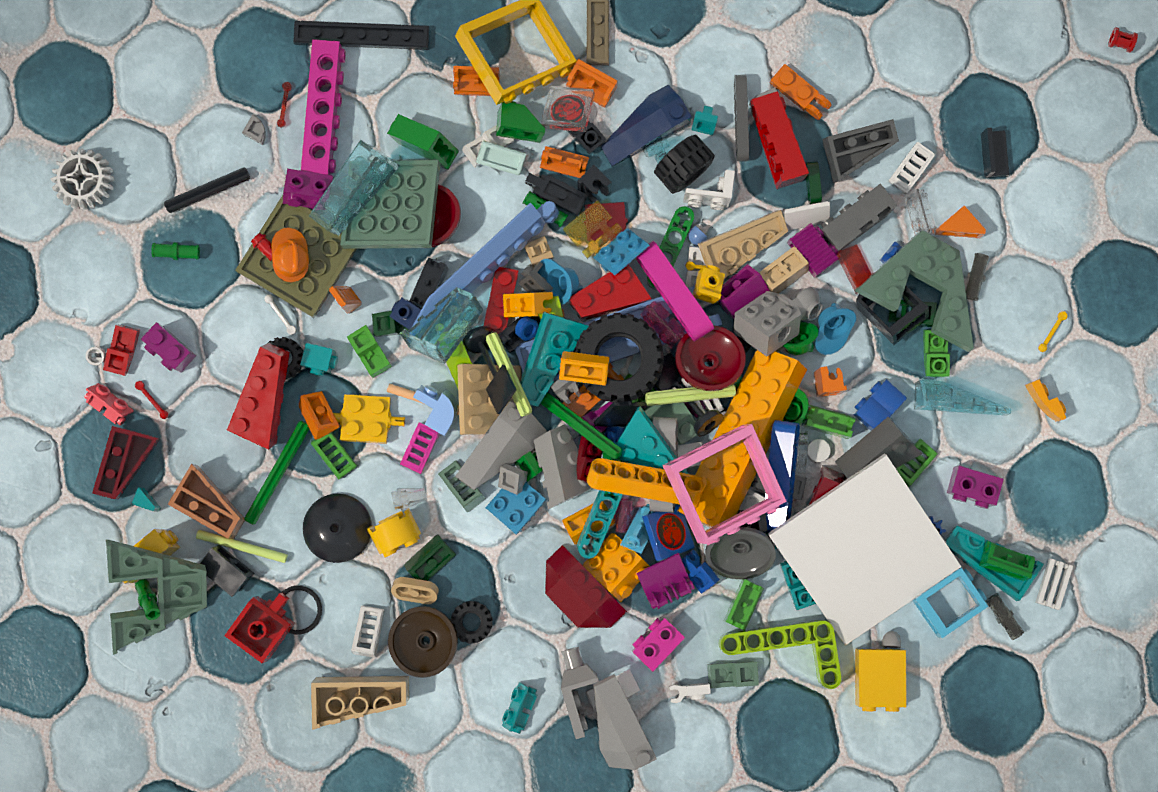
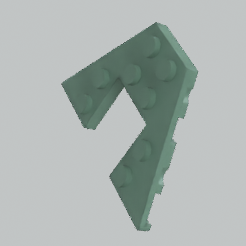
(937, 266)
(179, 585)

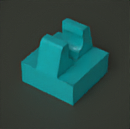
(704, 121)

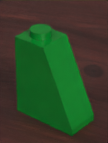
(423, 140)

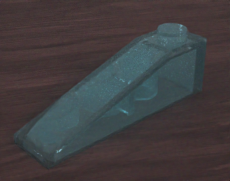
(944, 397)

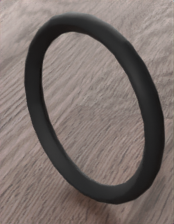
(319, 608)

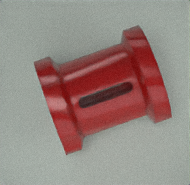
(1123, 39)

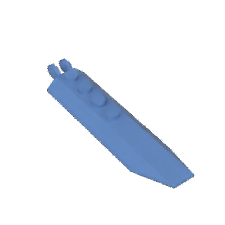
(495, 252)

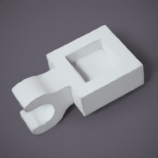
(696, 691)

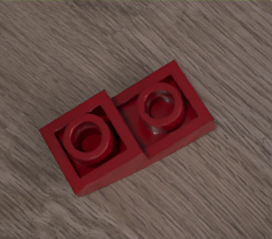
(586, 454)

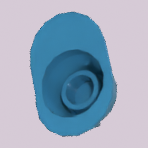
(562, 279)
(834, 328)

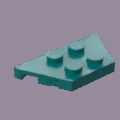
(644, 444)

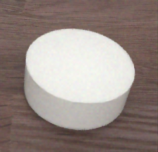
(818, 450)

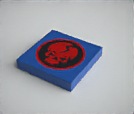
(668, 533)

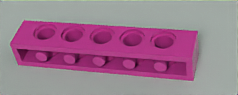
(321, 53)

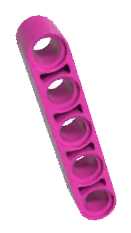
(674, 292)

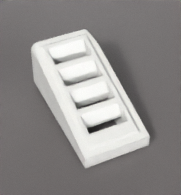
(921, 151)
(360, 630)

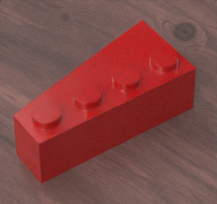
(260, 402)

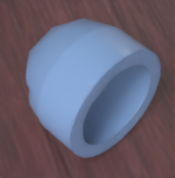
(696, 236)

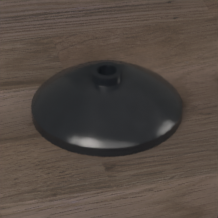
(352, 533)

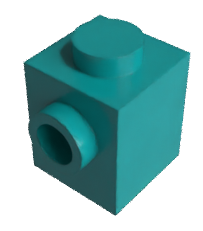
(319, 359)

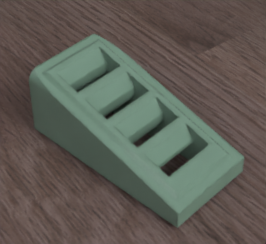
(470, 503)

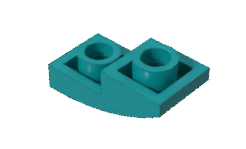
(799, 594)

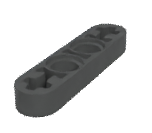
(741, 118)

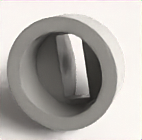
(891, 640)

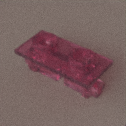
(655, 317)

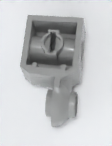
(775, 319)

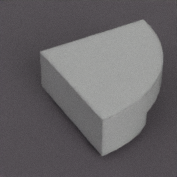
(255, 130)

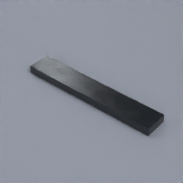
(363, 34)

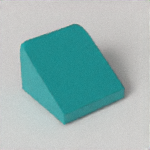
(145, 500)

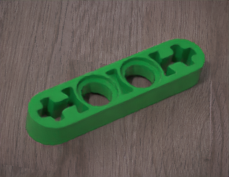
(666, 245)

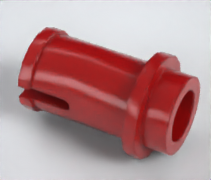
(263, 244)

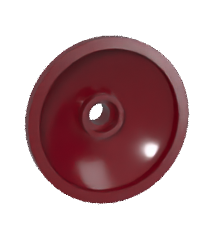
(446, 216)
(720, 349)

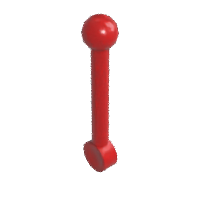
(139, 385)

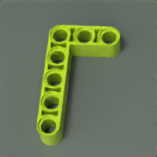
(810, 637)

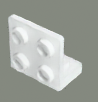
(716, 200)

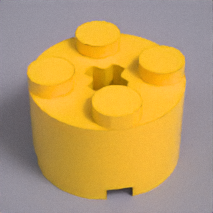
(394, 532)

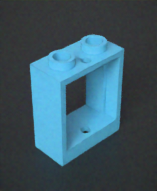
(931, 616)

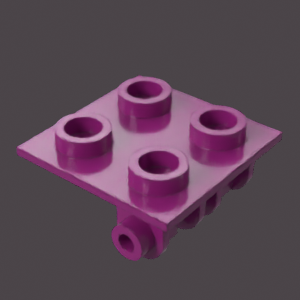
(665, 581)

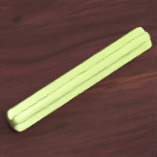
(502, 359)
(686, 395)

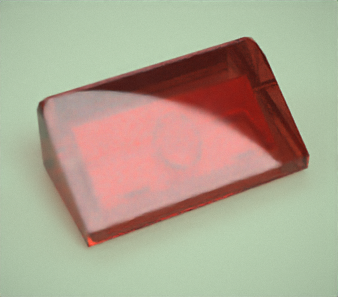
(854, 266)

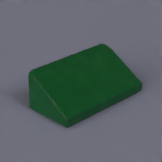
(429, 559)

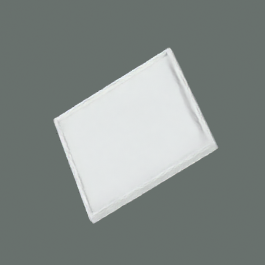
(864, 549)

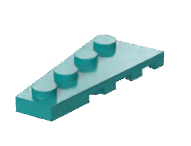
(969, 549)

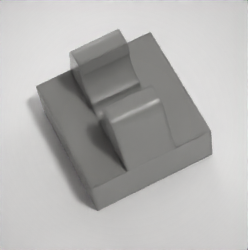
(564, 389)
(512, 478)

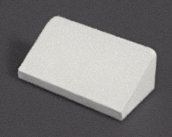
(804, 215)

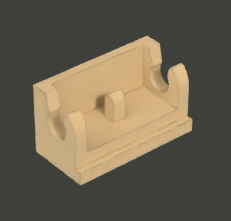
(785, 270)

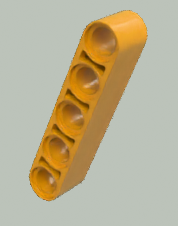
(640, 481)

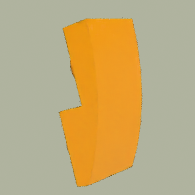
(1052, 408)

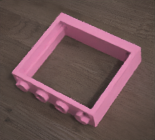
(751, 515)

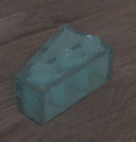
(445, 326)

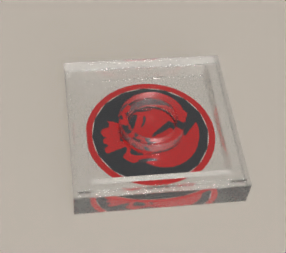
(567, 108)

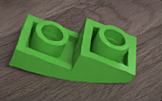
(935, 355)

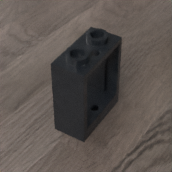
(904, 325)

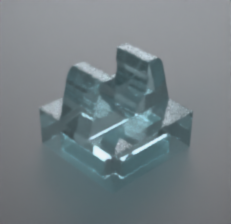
(657, 149)

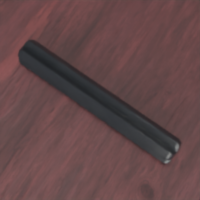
(207, 189)

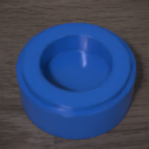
(526, 328)

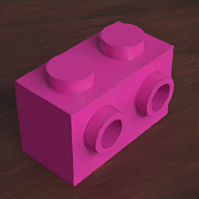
(657, 643)

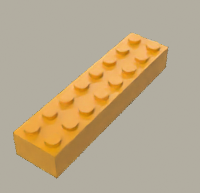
(759, 401)

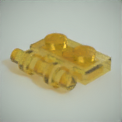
(587, 224)

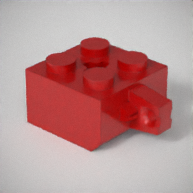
(274, 622)

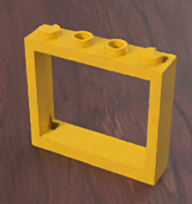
(503, 16)

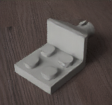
(576, 676)

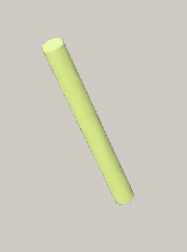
(241, 546)

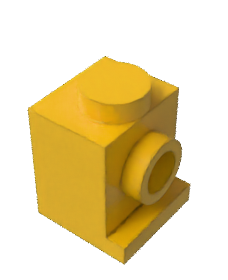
(703, 289)

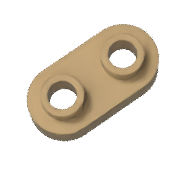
(414, 590)

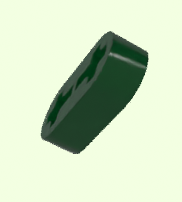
(813, 183)

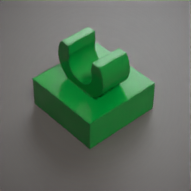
(529, 464)

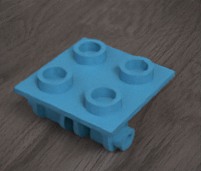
(620, 251)
(515, 509)

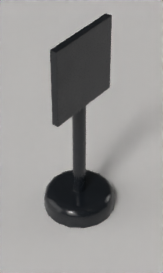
(671, 378)
(501, 387)

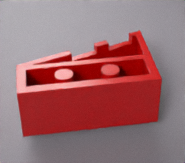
(609, 295)

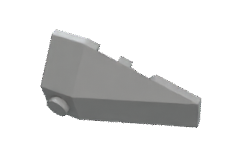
(503, 443)
(619, 730)

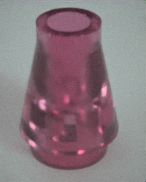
(623, 515)

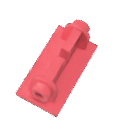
(100, 397)

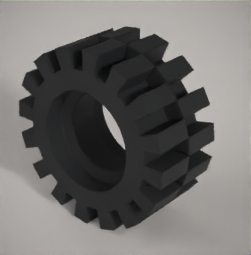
(296, 352)
(485, 618)

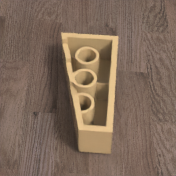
(353, 697)

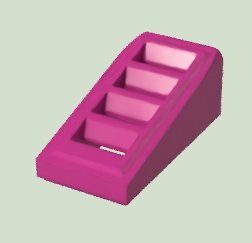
(412, 444)

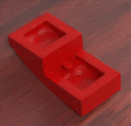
(122, 350)

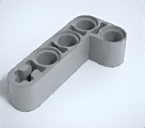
(669, 431)

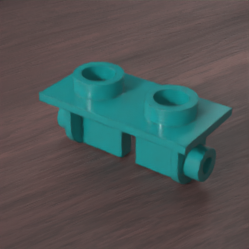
(521, 698)

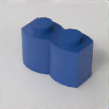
(880, 405)

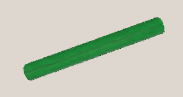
(582, 426)
(277, 473)

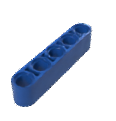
(783, 463)

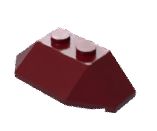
(579, 593)

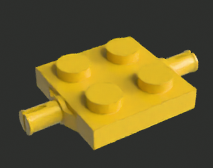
(366, 419)

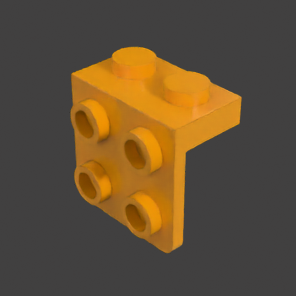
(616, 567)

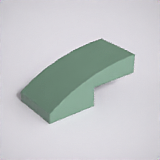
(733, 674)

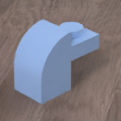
(443, 408)

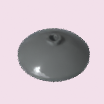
(741, 554)

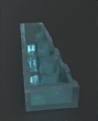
(353, 187)

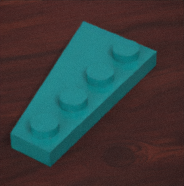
(551, 340)

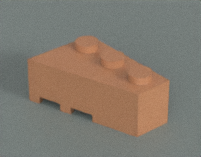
(206, 503)

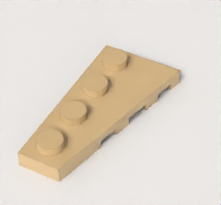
(742, 243)

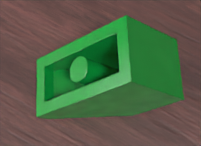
(518, 123)

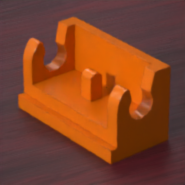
(588, 77)
(468, 81)
(828, 384)

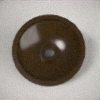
(409, 649)

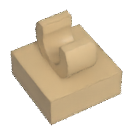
(538, 250)

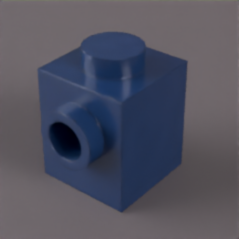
(405, 312)

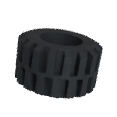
(684, 164)

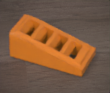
(346, 298)

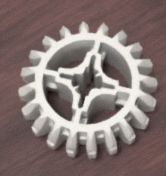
(84, 196)

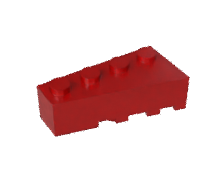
(778, 140)

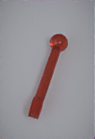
(287, 87)

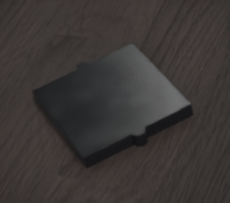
(618, 414)

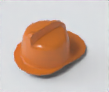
(290, 254)

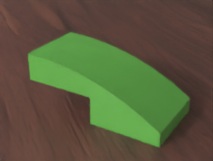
(369, 351)

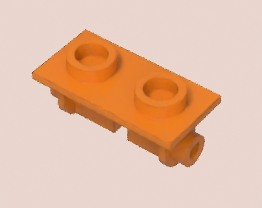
(563, 162)

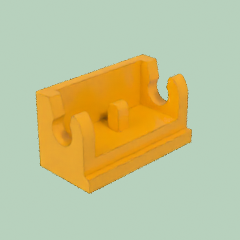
(525, 304)

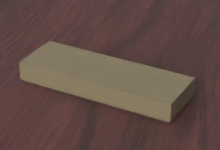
(598, 32)

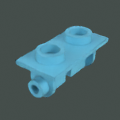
(637, 536)

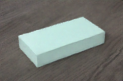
(501, 157)

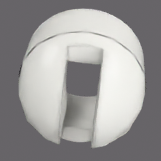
(95, 360)

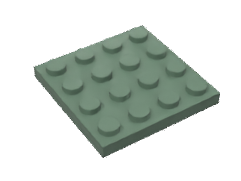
(400, 211)

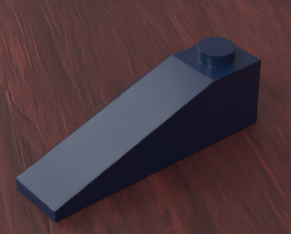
(652, 120)

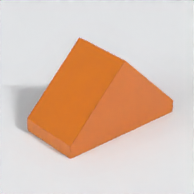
(961, 225)

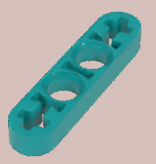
(600, 515)

